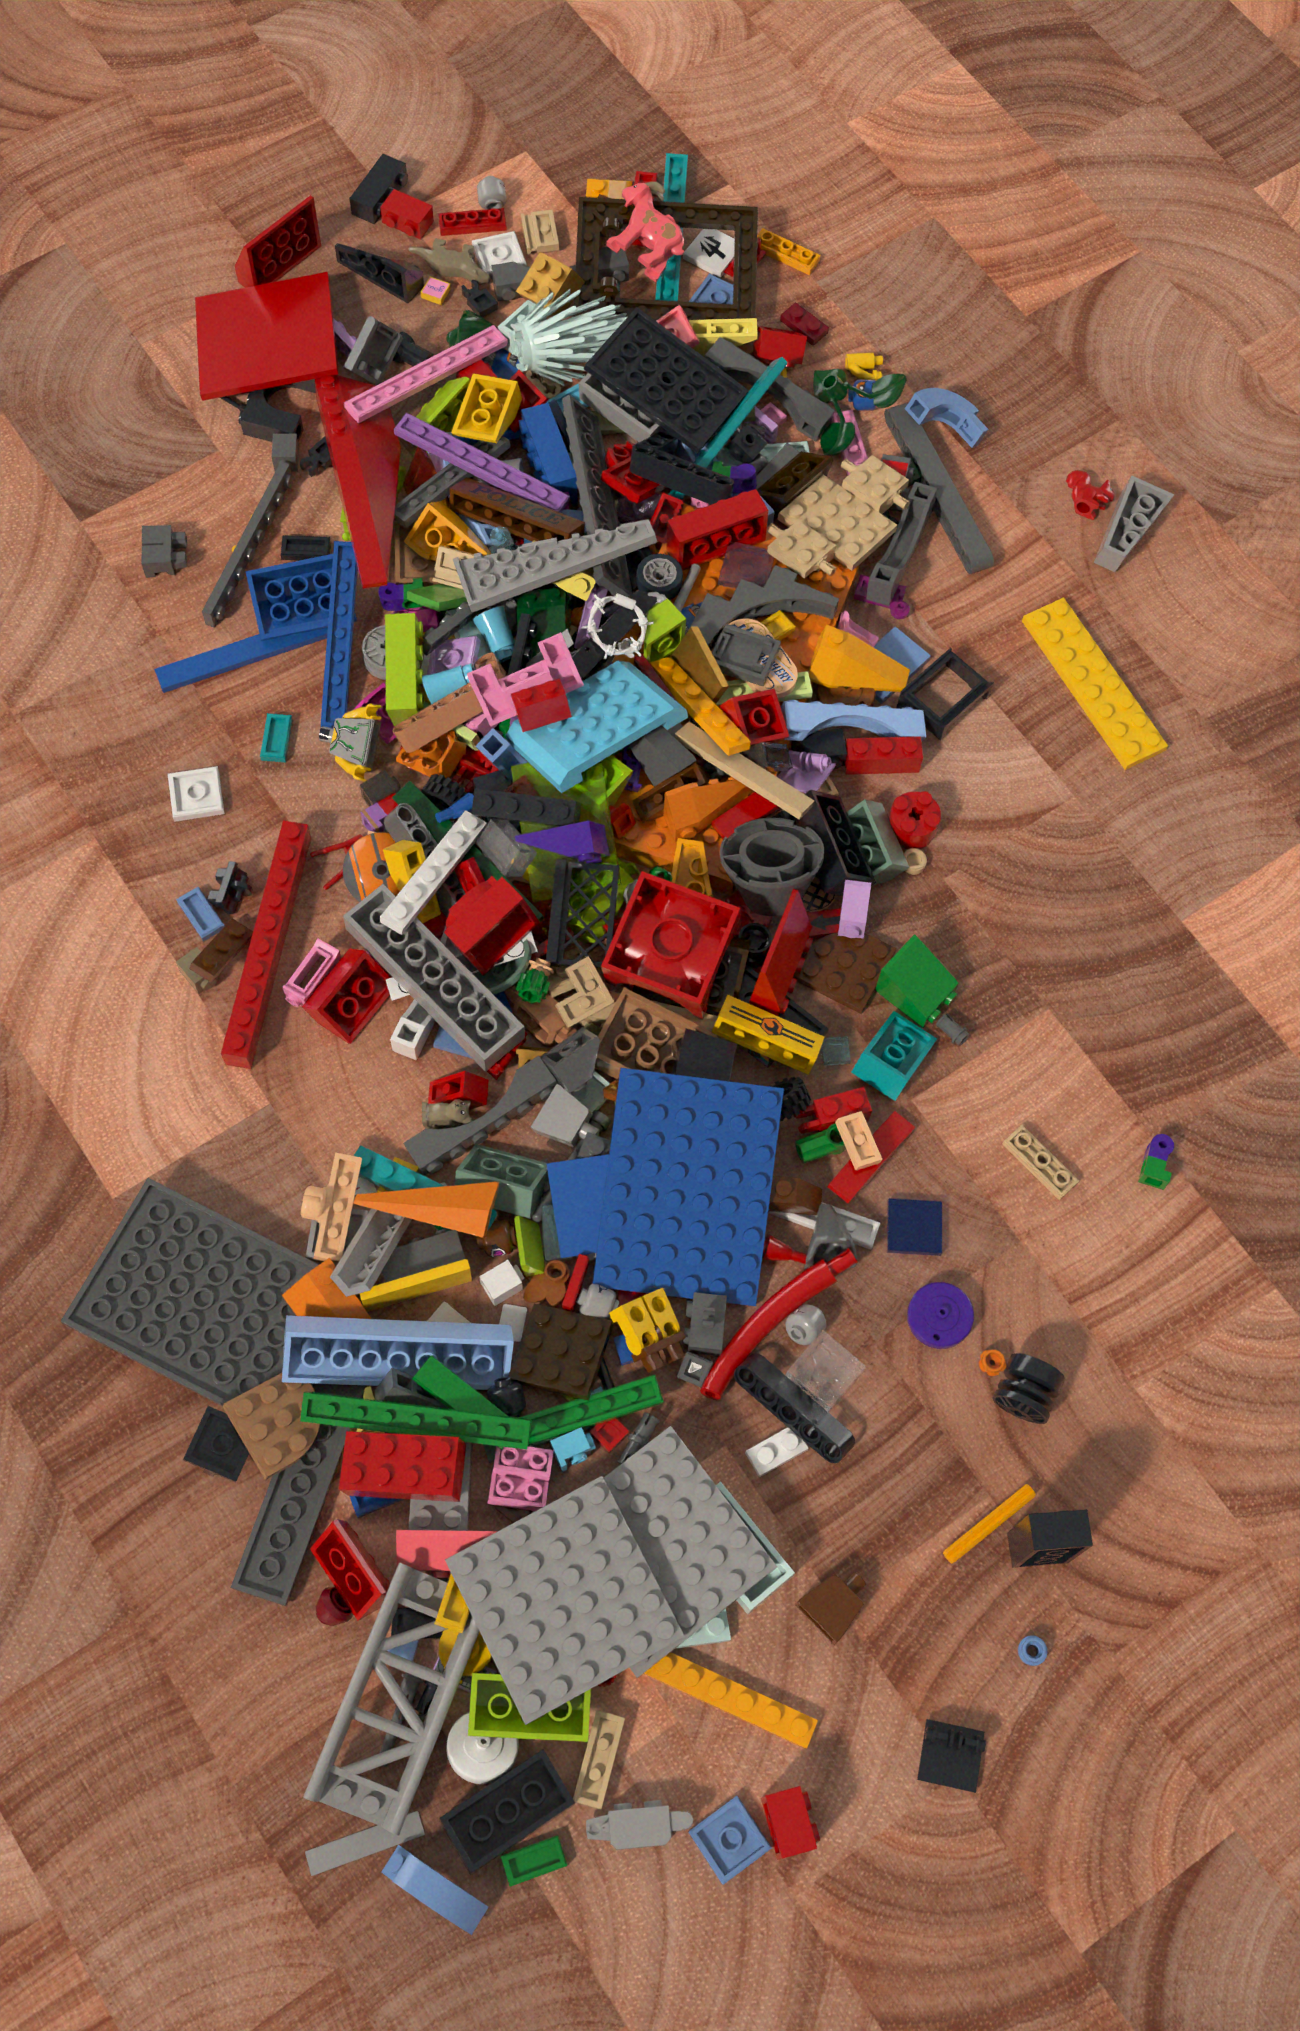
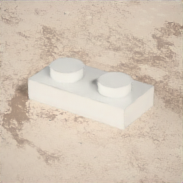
(775, 1451)

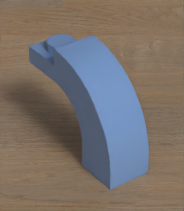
(949, 408)
(500, 752)
(434, 1890)

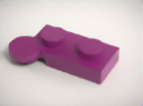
(898, 608)

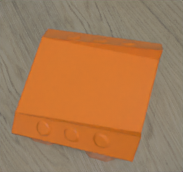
(435, 757)

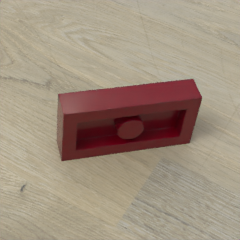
(805, 323)

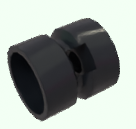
(760, 943)

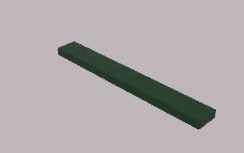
(426, 811)

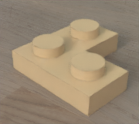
(590, 994)

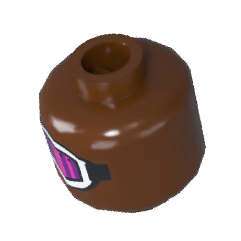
(499, 1239)

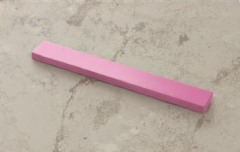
(425, 374)

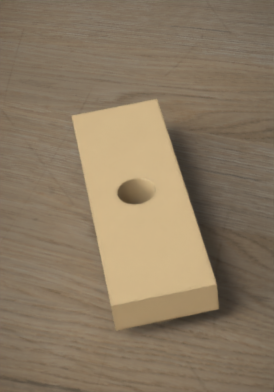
(1052, 1173)

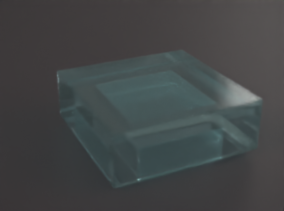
(836, 1050)

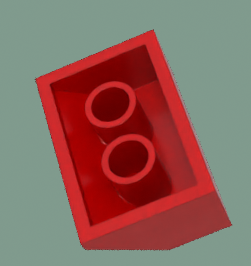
(349, 995)
(351, 1568)

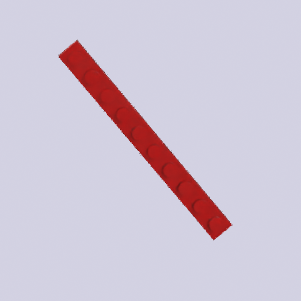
(266, 945)

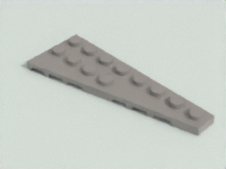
(538, 563)

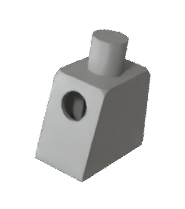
(563, 1118)

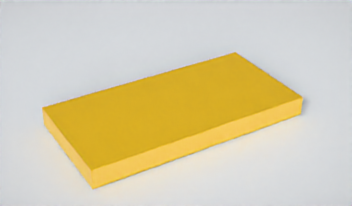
(416, 1285)

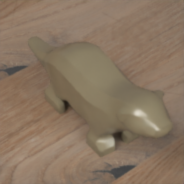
(451, 262)

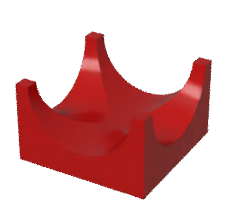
(671, 942)

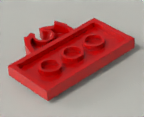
(621, 479)

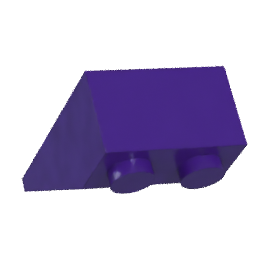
(578, 840)

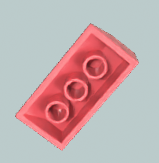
(429, 1548)

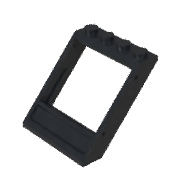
(614, 625)

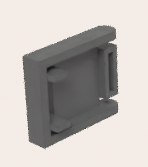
(373, 347)
(739, 653)

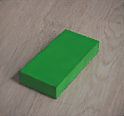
(534, 1861)

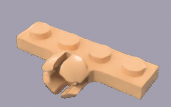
(333, 1207)

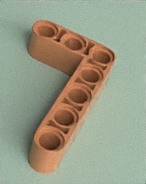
(444, 713)

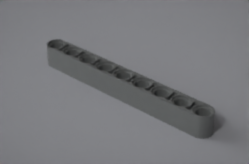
(948, 504)

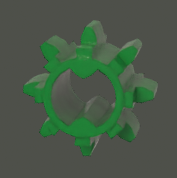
(533, 986)

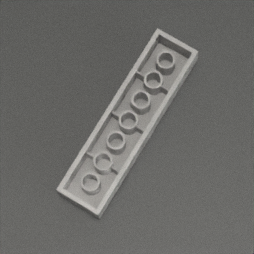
(436, 981)

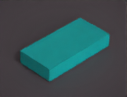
(276, 737)

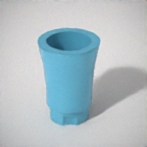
(496, 632)
(446, 682)

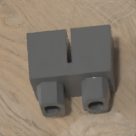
(159, 550)

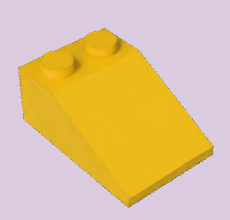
(487, 408)

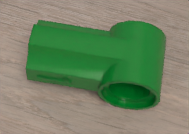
(819, 1145)

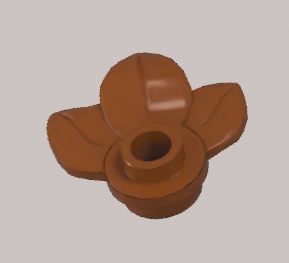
(547, 1287)

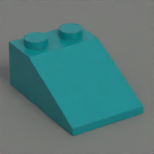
(893, 1055)

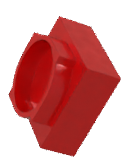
(489, 922)

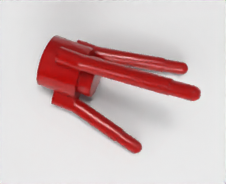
(346, 846)

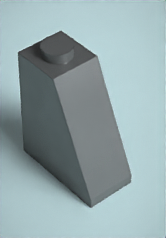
(660, 755)

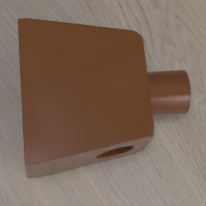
(833, 1605)

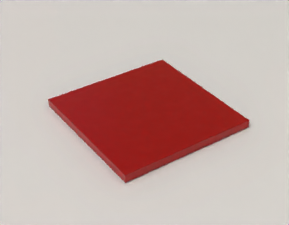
(265, 336)

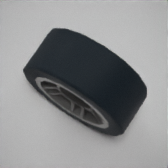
(661, 567)

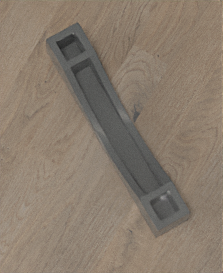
(509, 275)
(807, 412)
(911, 526)
(436, 1146)

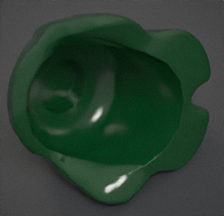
(468, 326)

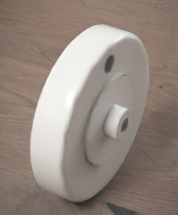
(479, 1758)

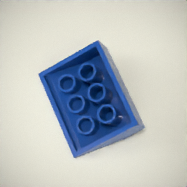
(291, 596)

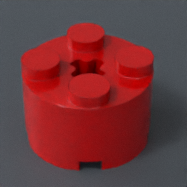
(915, 819)

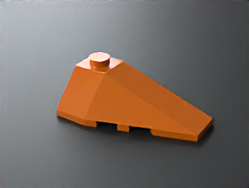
(320, 1297)

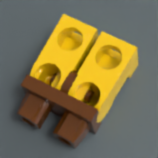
(649, 1328)

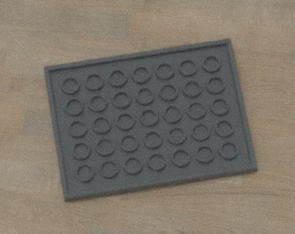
(190, 1295)

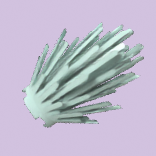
(556, 343)

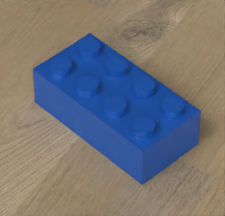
(547, 450)

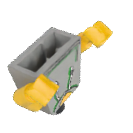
(354, 740)

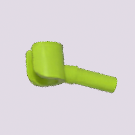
(629, 868)

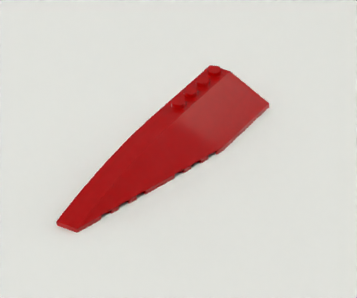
(366, 473)

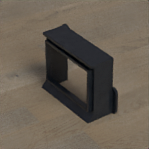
(934, 723)

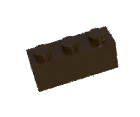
(794, 479)

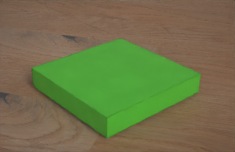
(437, 597)

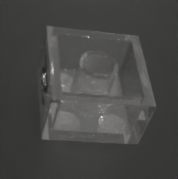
(826, 1371)

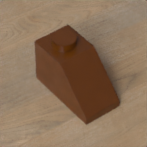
(794, 1196)

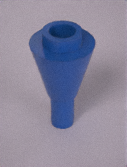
(456, 809)

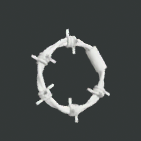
(627, 603)

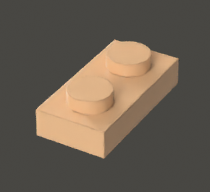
(858, 1140)

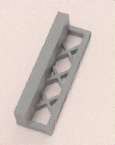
(369, 1252)

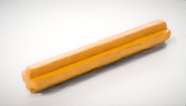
(989, 1523)

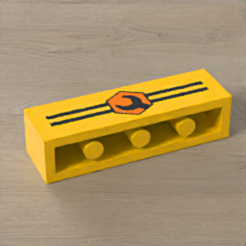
(768, 1034)

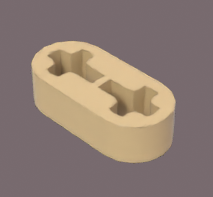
(545, 384)

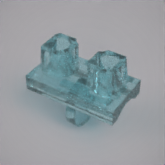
(501, 538)

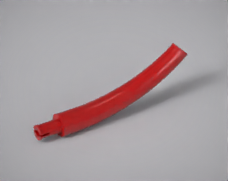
(769, 1315)

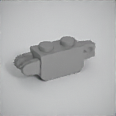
(639, 1826)

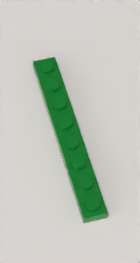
(415, 1420)

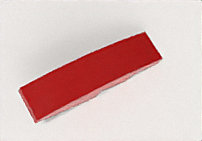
(888, 1139)

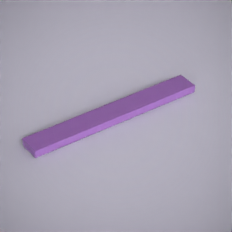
(479, 463)

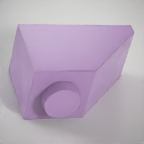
(854, 909)

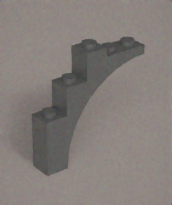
(754, 601)

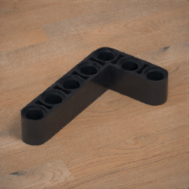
(657, 462)

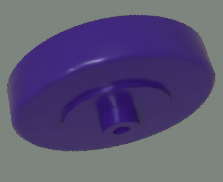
(940, 1315)

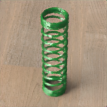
(657, 870)

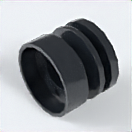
(1028, 1388)

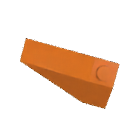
(693, 808)

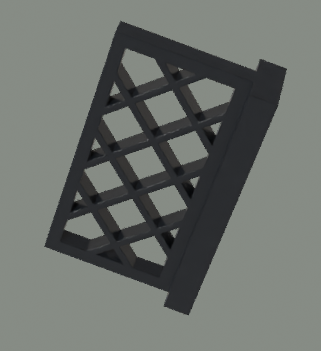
(561, 905)

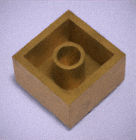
(549, 276)

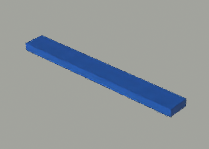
(339, 634)
(230, 658)

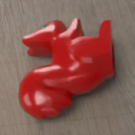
(1086, 496)

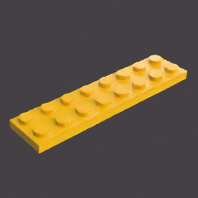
(1094, 683)

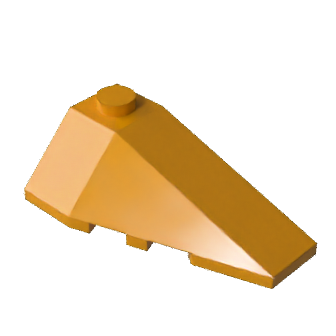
(852, 663)

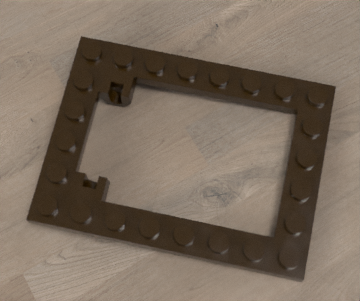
(600, 214)

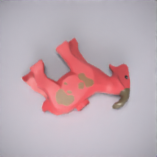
(651, 228)

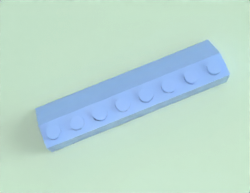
(366, 1349)

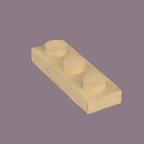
(598, 1759)

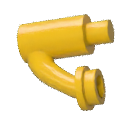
(858, 361)

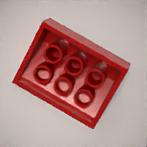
(280, 246)
(783, 958)

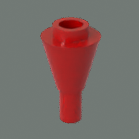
(779, 1251)

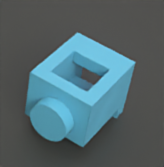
(572, 1448)

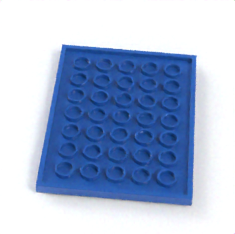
(687, 1186)

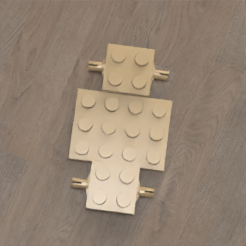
(839, 520)

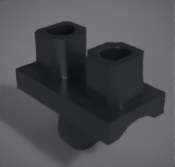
(232, 888)

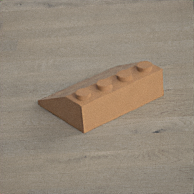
(641, 1036)

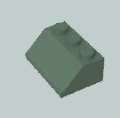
(878, 840)
(520, 1178)

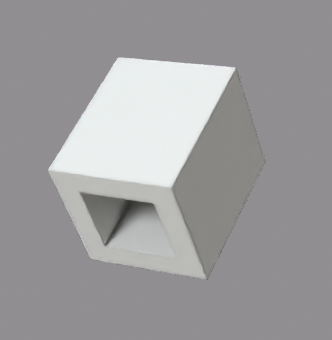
(502, 1282)

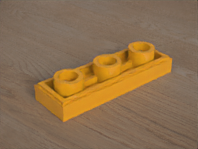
(788, 252)

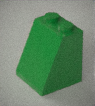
(917, 983)

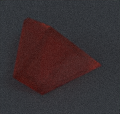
(419, 472)

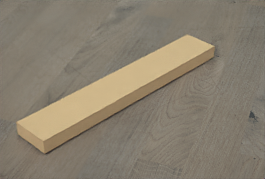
(745, 771)

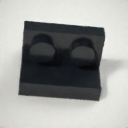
(217, 1446)

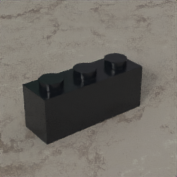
(376, 187)

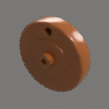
(846, 695)

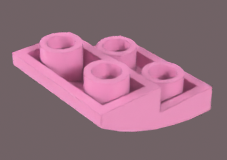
(520, 1478)

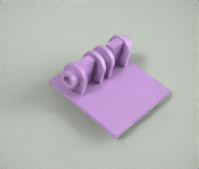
(808, 771)

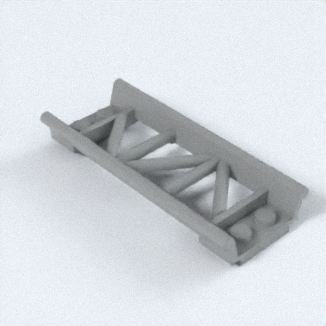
(343, 1785)

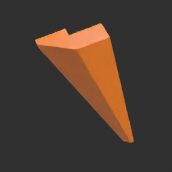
(454, 1207)

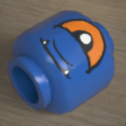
(860, 402)

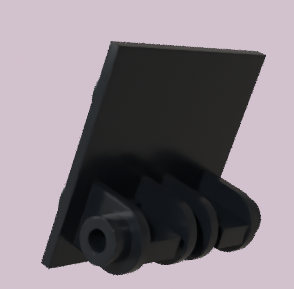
(951, 1755)

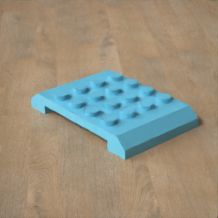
(606, 716)

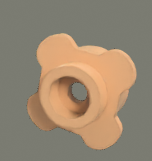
(541, 965)

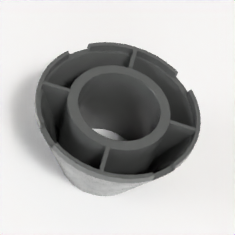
(769, 861)

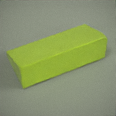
(529, 1246)

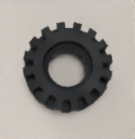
(442, 791)
(794, 1097)

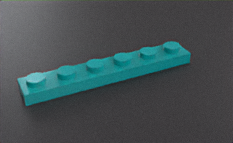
(394, 1176)

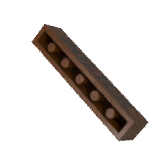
(511, 512)

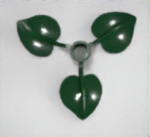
(832, 387)

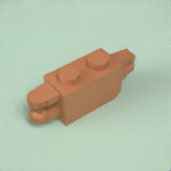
(540, 1018)

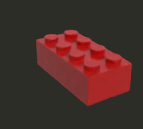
(709, 529)
(402, 1466)

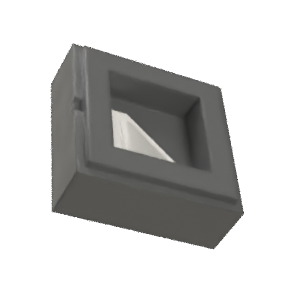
(694, 1368)

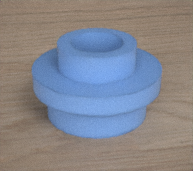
(1041, 1649)

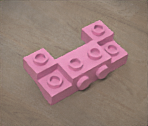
(495, 694)

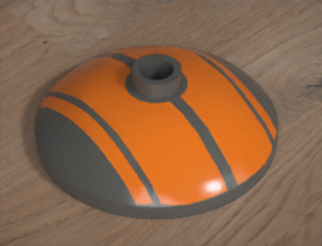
(361, 866)

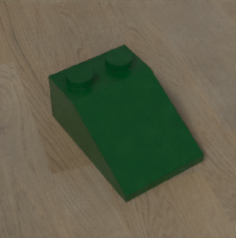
(550, 611)

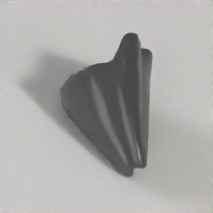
(828, 1237)

